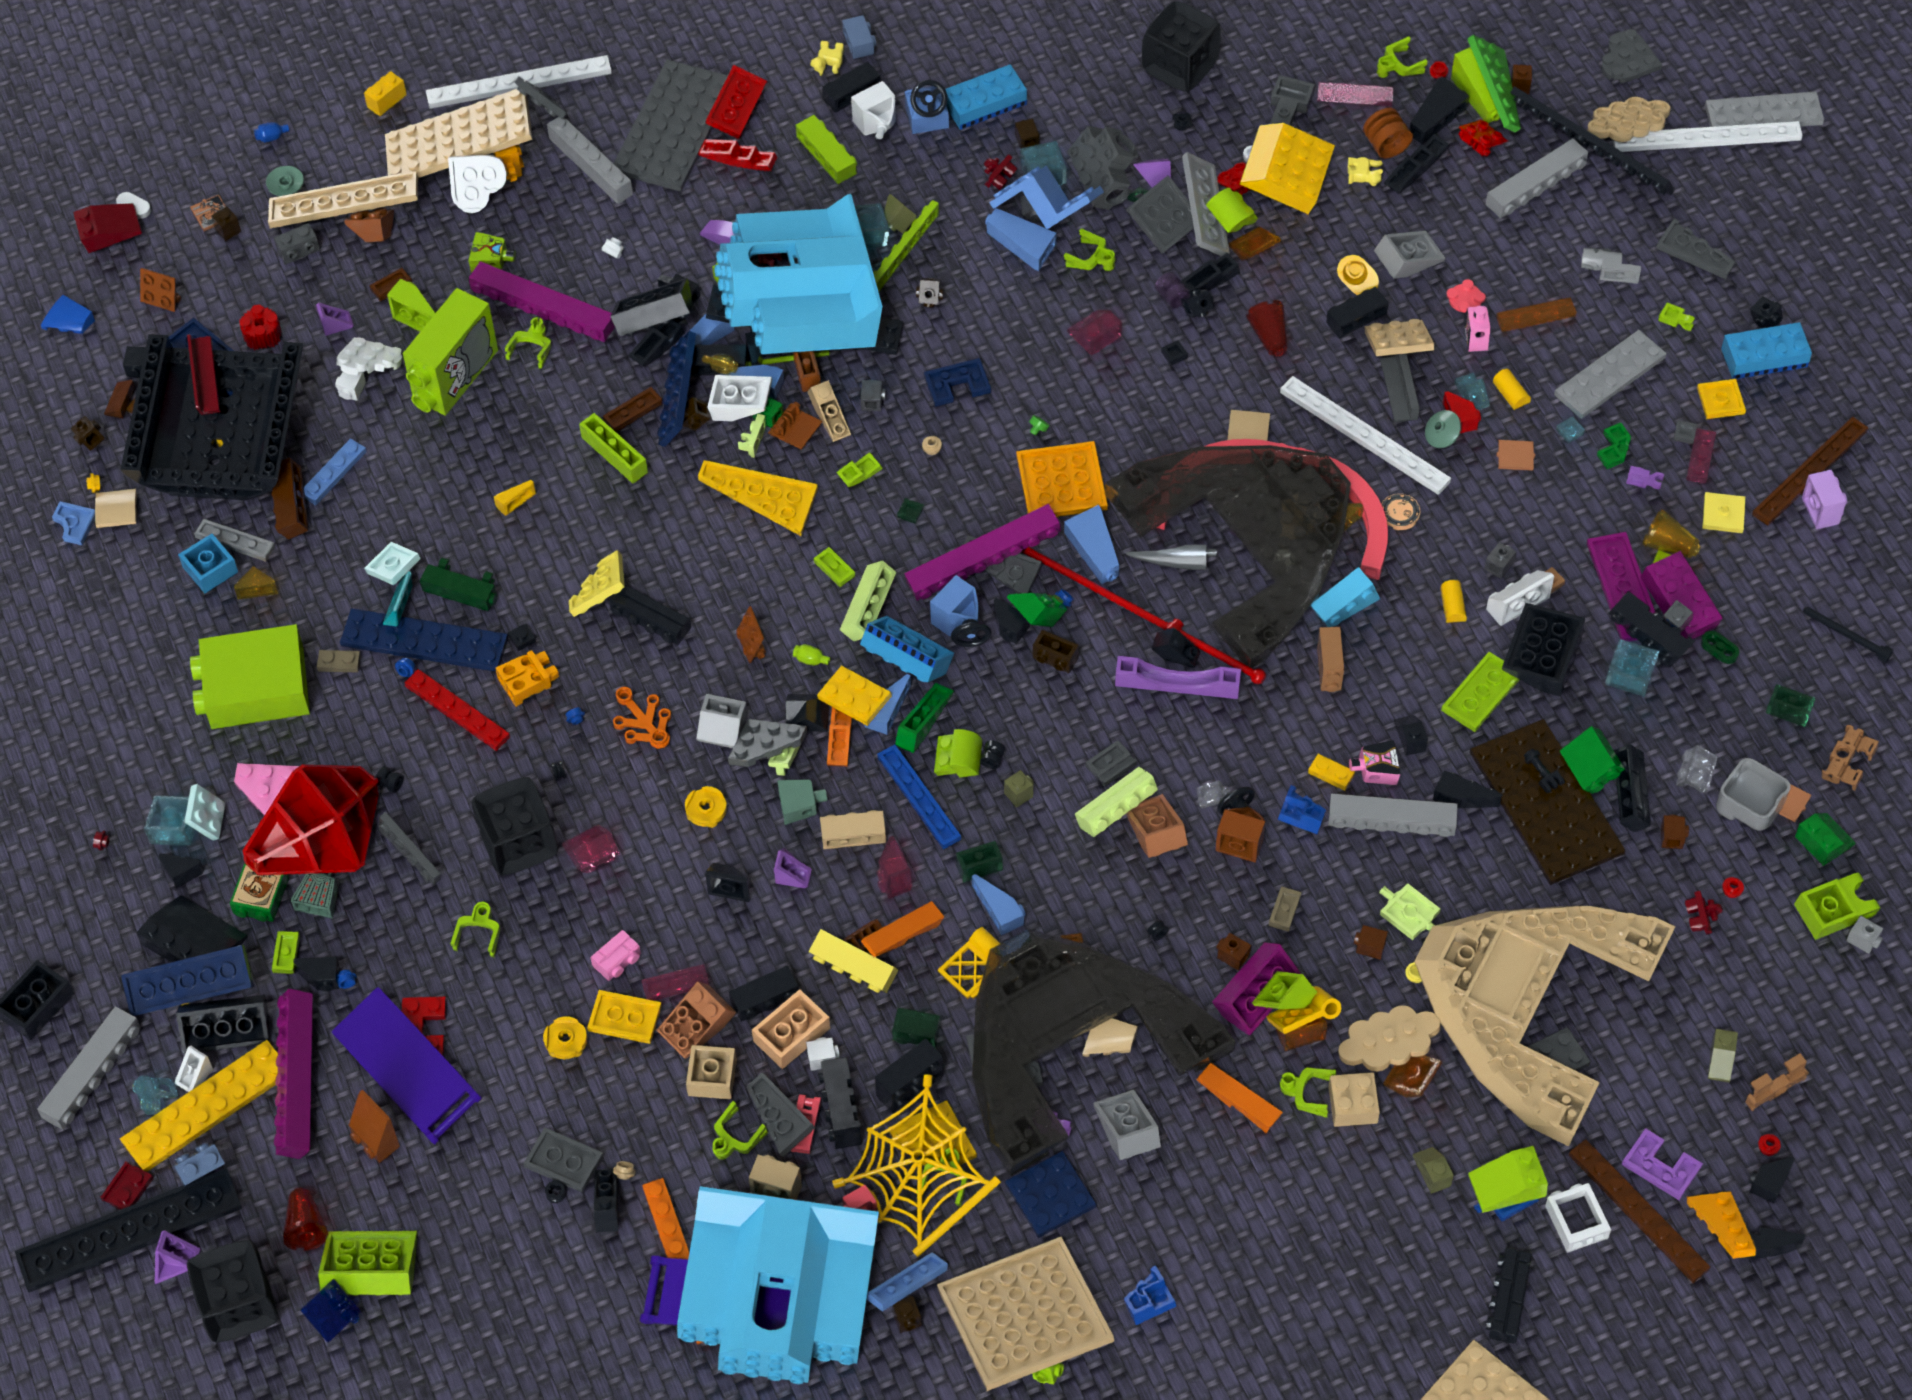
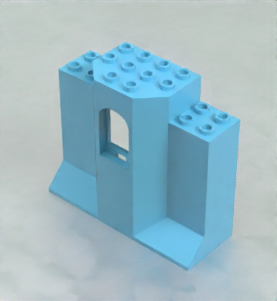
(805, 306)
(817, 1251)

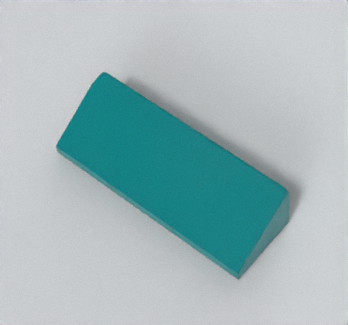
(399, 600)

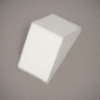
(193, 1069)

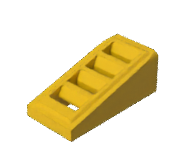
(514, 497)

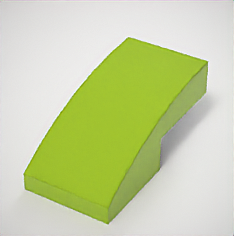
(858, 472)

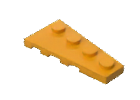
(1724, 1220)

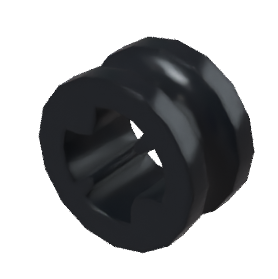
(558, 770)
(1158, 930)
(551, 1196)

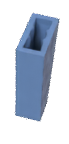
(1021, 237)
(1093, 543)

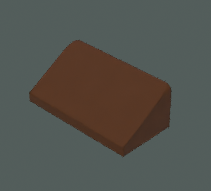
(120, 399)

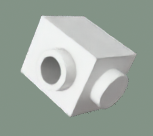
(350, 385)
(821, 1050)

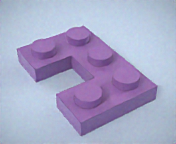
(1671, 1180)

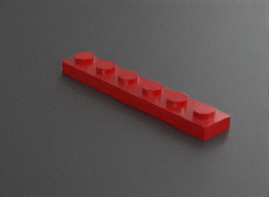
(457, 709)

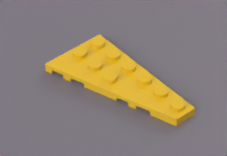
(773, 496)

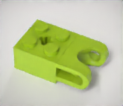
(1834, 906)

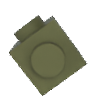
(1019, 788)

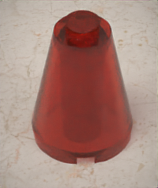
(1269, 325)
(303, 1222)

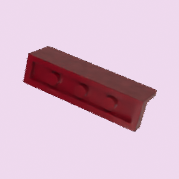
(204, 374)

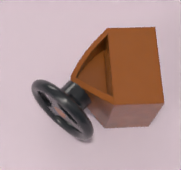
(1240, 826)

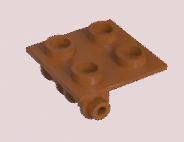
(158, 290)
(795, 426)
(751, 636)

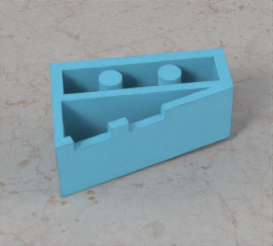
(1345, 598)

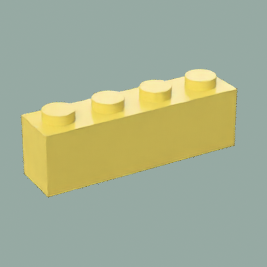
(853, 961)

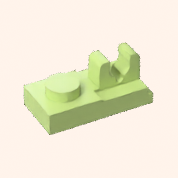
(753, 440)
(783, 760)

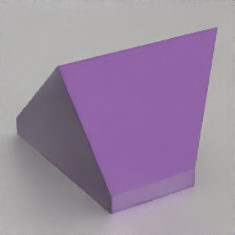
(1154, 170)
(333, 319)
(790, 870)
(172, 1256)

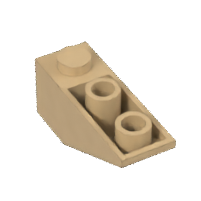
(829, 411)

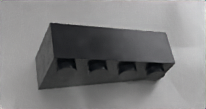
(1650, 629)
(841, 1103)

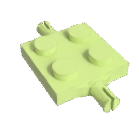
(1409, 911)

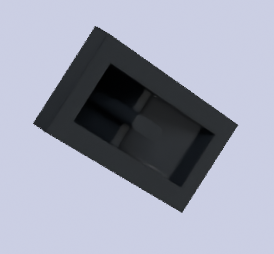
(180, 868)

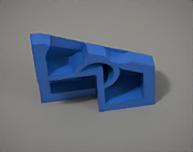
(68, 316)
(1301, 812)

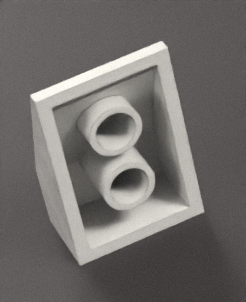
(738, 396)

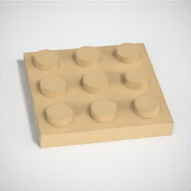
(1399, 337)

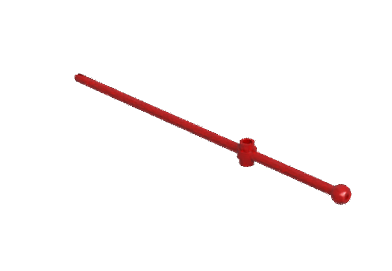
(1256, 675)

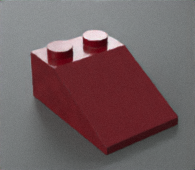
(106, 225)

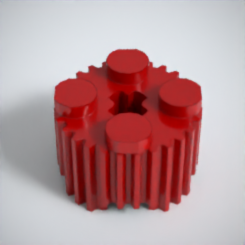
(260, 328)

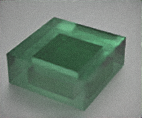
(910, 511)

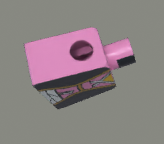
(1477, 321)
(1377, 763)

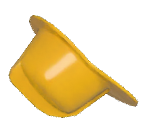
(1357, 274)

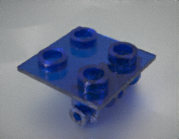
(331, 1311)

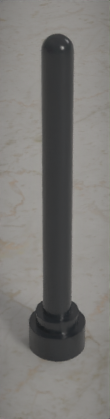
(1883, 653)

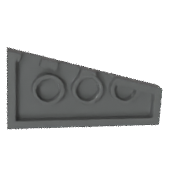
(1689, 248)
(1015, 571)
(408, 848)
(782, 1118)

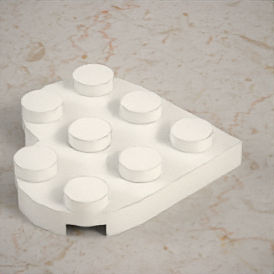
(474, 179)
(368, 356)

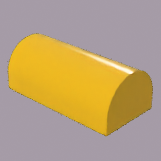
(1511, 389)
(1453, 601)

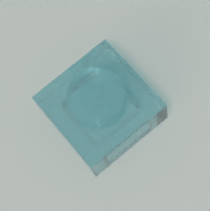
(1570, 429)

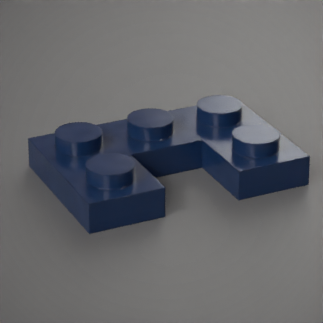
(941, 379)

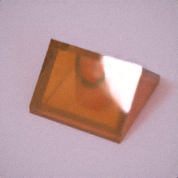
(1304, 1035)

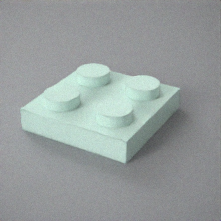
(392, 563)
(205, 812)

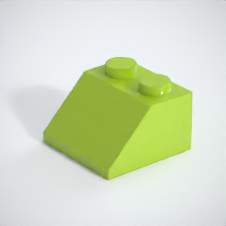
(1286, 992)

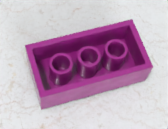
(1675, 580)

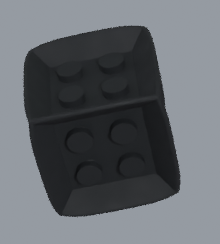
(1181, 46)
(514, 825)
(232, 1291)

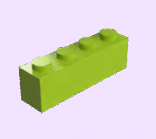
(826, 149)
(613, 448)

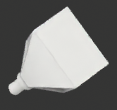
(874, 110)

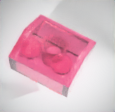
(1096, 330)
(591, 848)
(893, 871)

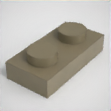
(338, 661)
(1285, 909)

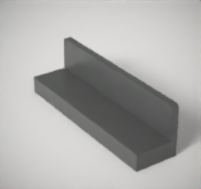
(1400, 388)

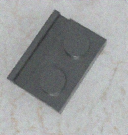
(1111, 763)

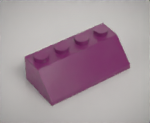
(1237, 997)

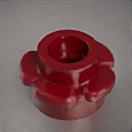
(101, 840)

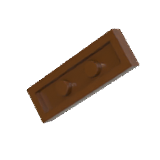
(632, 409)

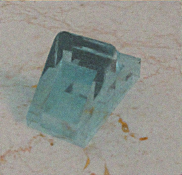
(1473, 390)

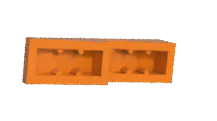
(839, 739)
(901, 930)
(1237, 1095)

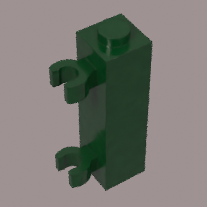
(458, 586)

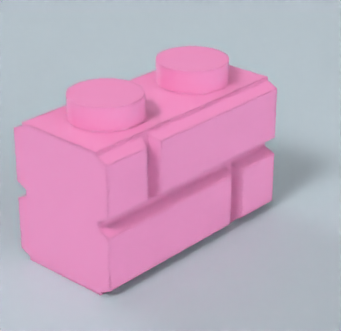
(616, 955)

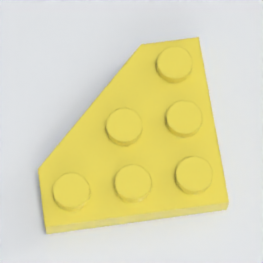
(597, 587)

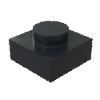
(1174, 353)
(521, 637)

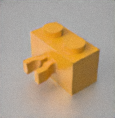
(512, 161)

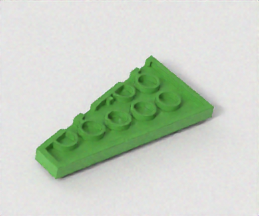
(1496, 74)

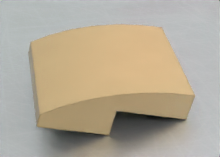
(1248, 425)
(116, 508)

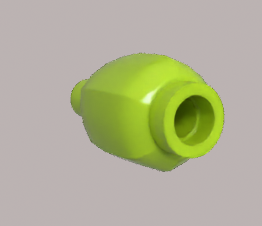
(810, 655)

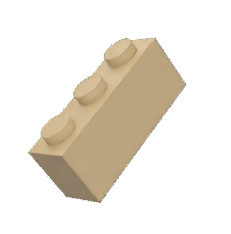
(853, 829)

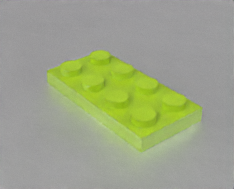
(1480, 693)

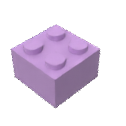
(1824, 499)

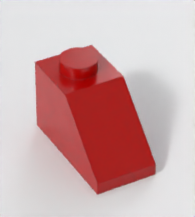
(1464, 410)

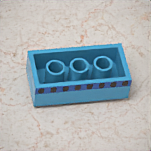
(985, 97)
(1766, 350)
(906, 649)

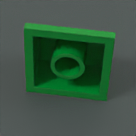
(1039, 608)
(1823, 837)

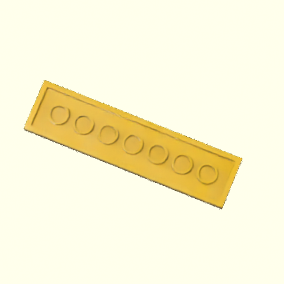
(203, 1107)

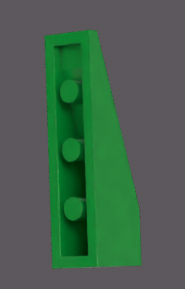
(922, 718)

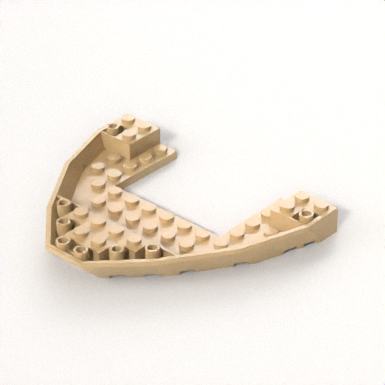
(1490, 978)

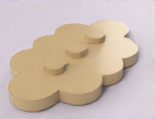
(1629, 119)
(1389, 1038)

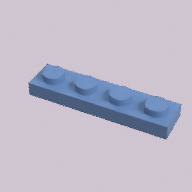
(333, 471)
(907, 1281)

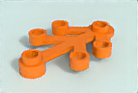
(643, 721)

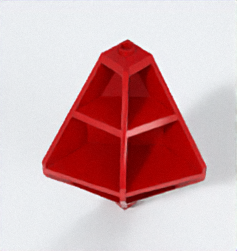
(316, 823)

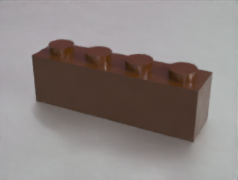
(290, 500)

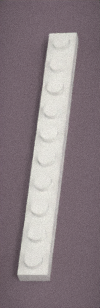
(502, 84)
(1713, 136)
(1365, 435)

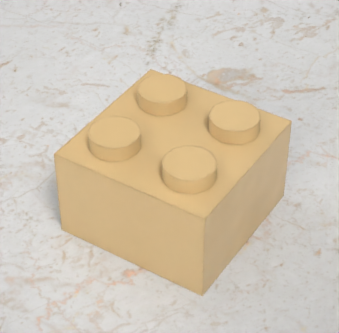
(711, 1072)
(1353, 1099)
(775, 1178)

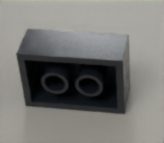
(34, 999)
(905, 1076)

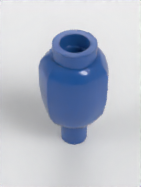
(270, 131)

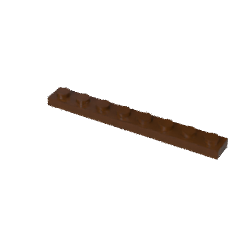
(1818, 462)
(1639, 1211)

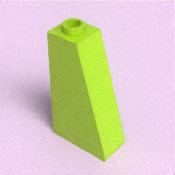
(1469, 78)

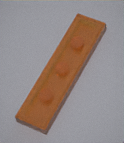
(1536, 314)

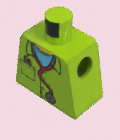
(489, 250)

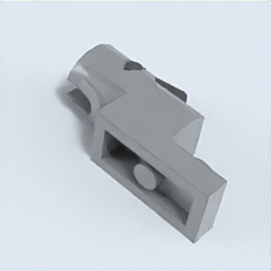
(1610, 265)

